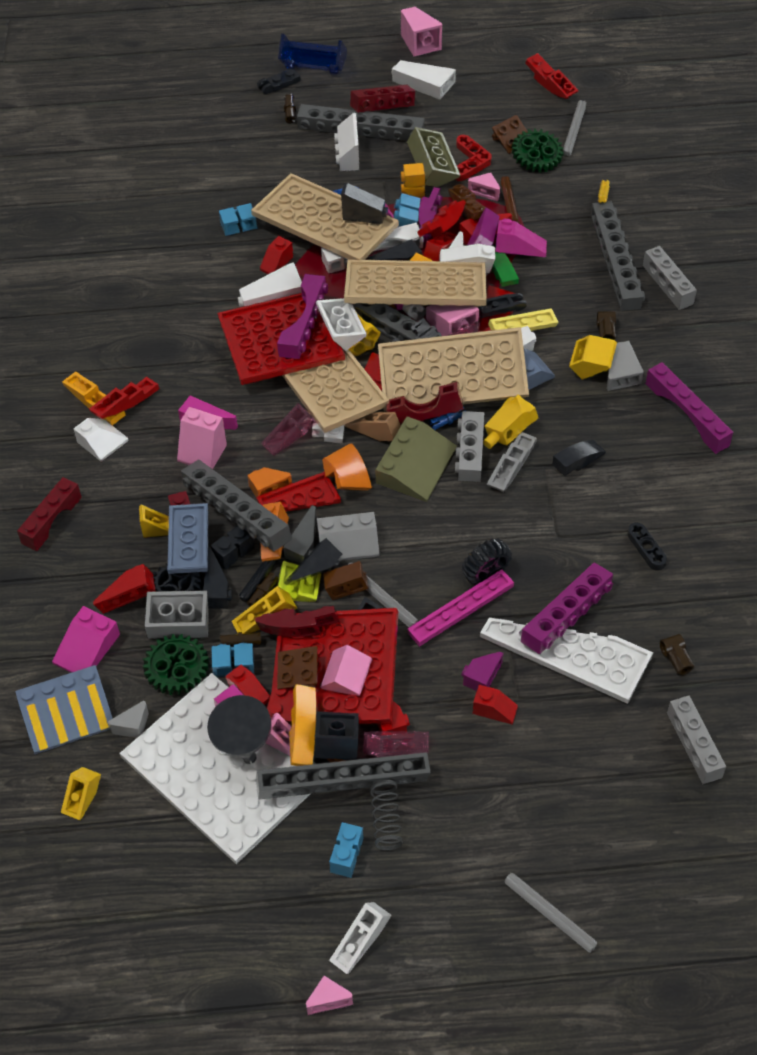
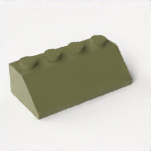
(433, 151)

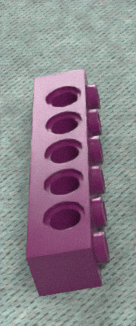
(567, 608)

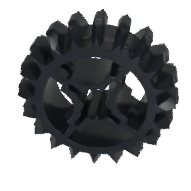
(486, 560)
(184, 581)

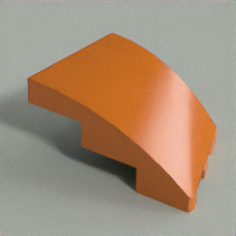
(347, 469)

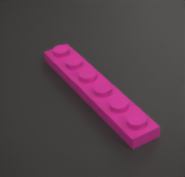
(460, 607)

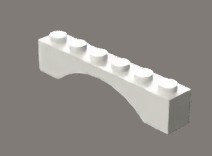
(335, 262)

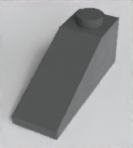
(302, 538)

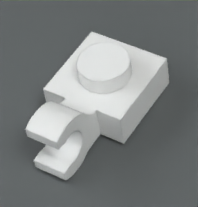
(334, 435)

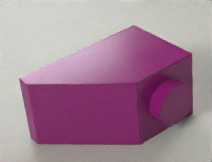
(482, 670)

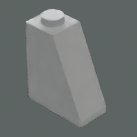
(625, 368)

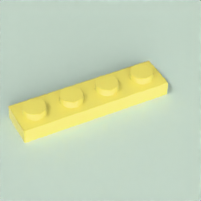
(534, 320)

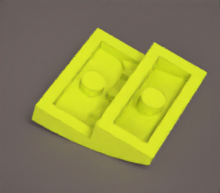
(303, 590)

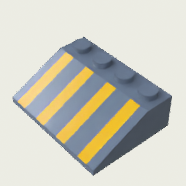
(64, 709)

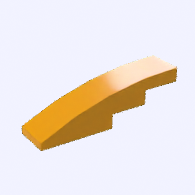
(88, 393)
(303, 726)

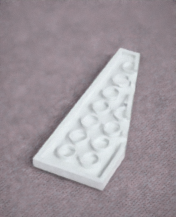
(594, 660)

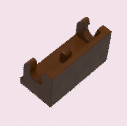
(345, 580)

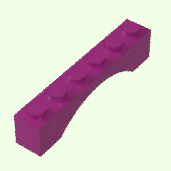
(293, 339)
(709, 425)

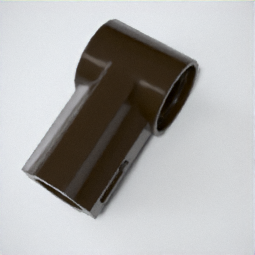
(606, 322)
(675, 649)

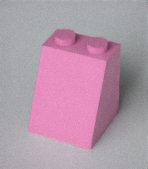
(420, 31)
(451, 317)
(201, 438)

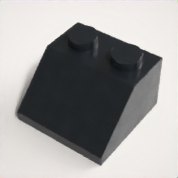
(336, 735)

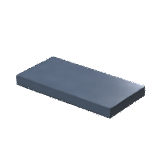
(188, 538)

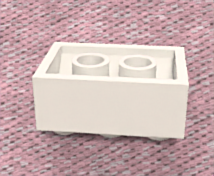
(347, 144)

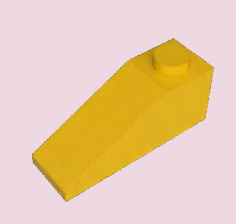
(271, 603)

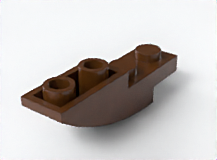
(472, 207)

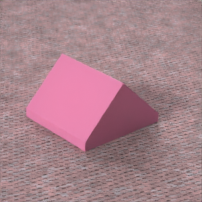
(346, 671)

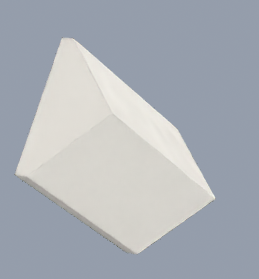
(341, 322)

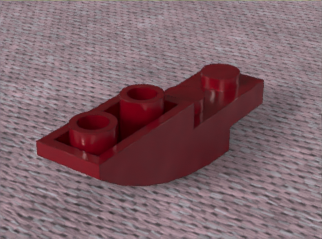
(290, 624)

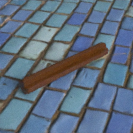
(509, 198)

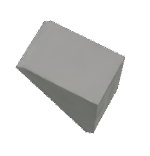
(131, 722)

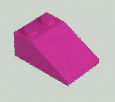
(517, 239)
(86, 641)

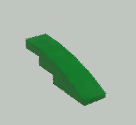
(504, 270)

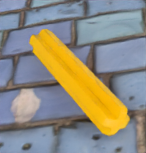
(603, 191)

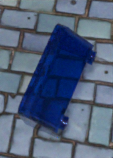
(312, 55)

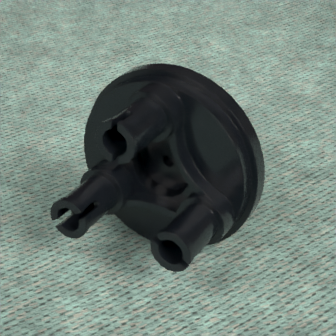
(239, 727)

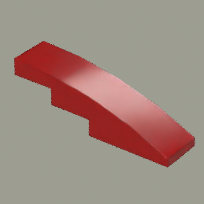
(121, 400)

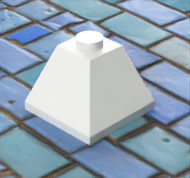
(99, 437)

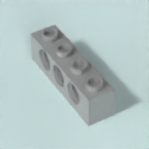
(669, 277)
(470, 446)
(696, 739)

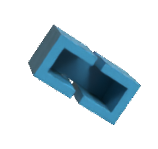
(406, 209)
(230, 217)
(223, 654)
(346, 850)

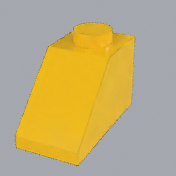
(80, 792)

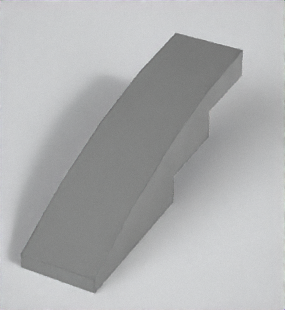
(512, 462)

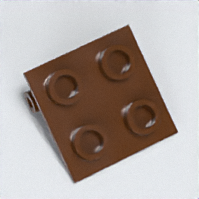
(507, 131)
(297, 667)

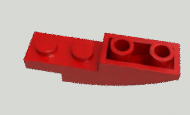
(550, 79)
(443, 220)

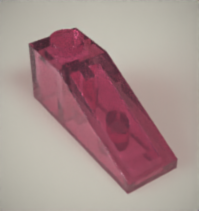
(289, 430)
(395, 743)

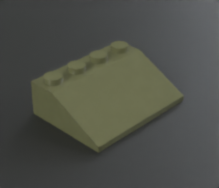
(415, 460)

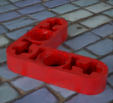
(480, 159)

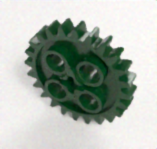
(537, 150)
(192, 669)

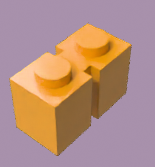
(413, 180)

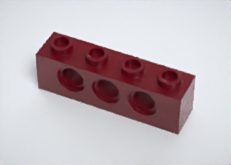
(382, 98)

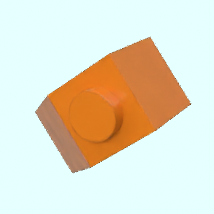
(267, 480)

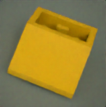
(592, 356)

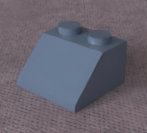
(536, 369)

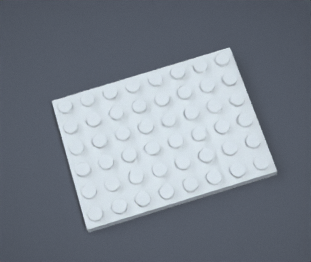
(203, 783)

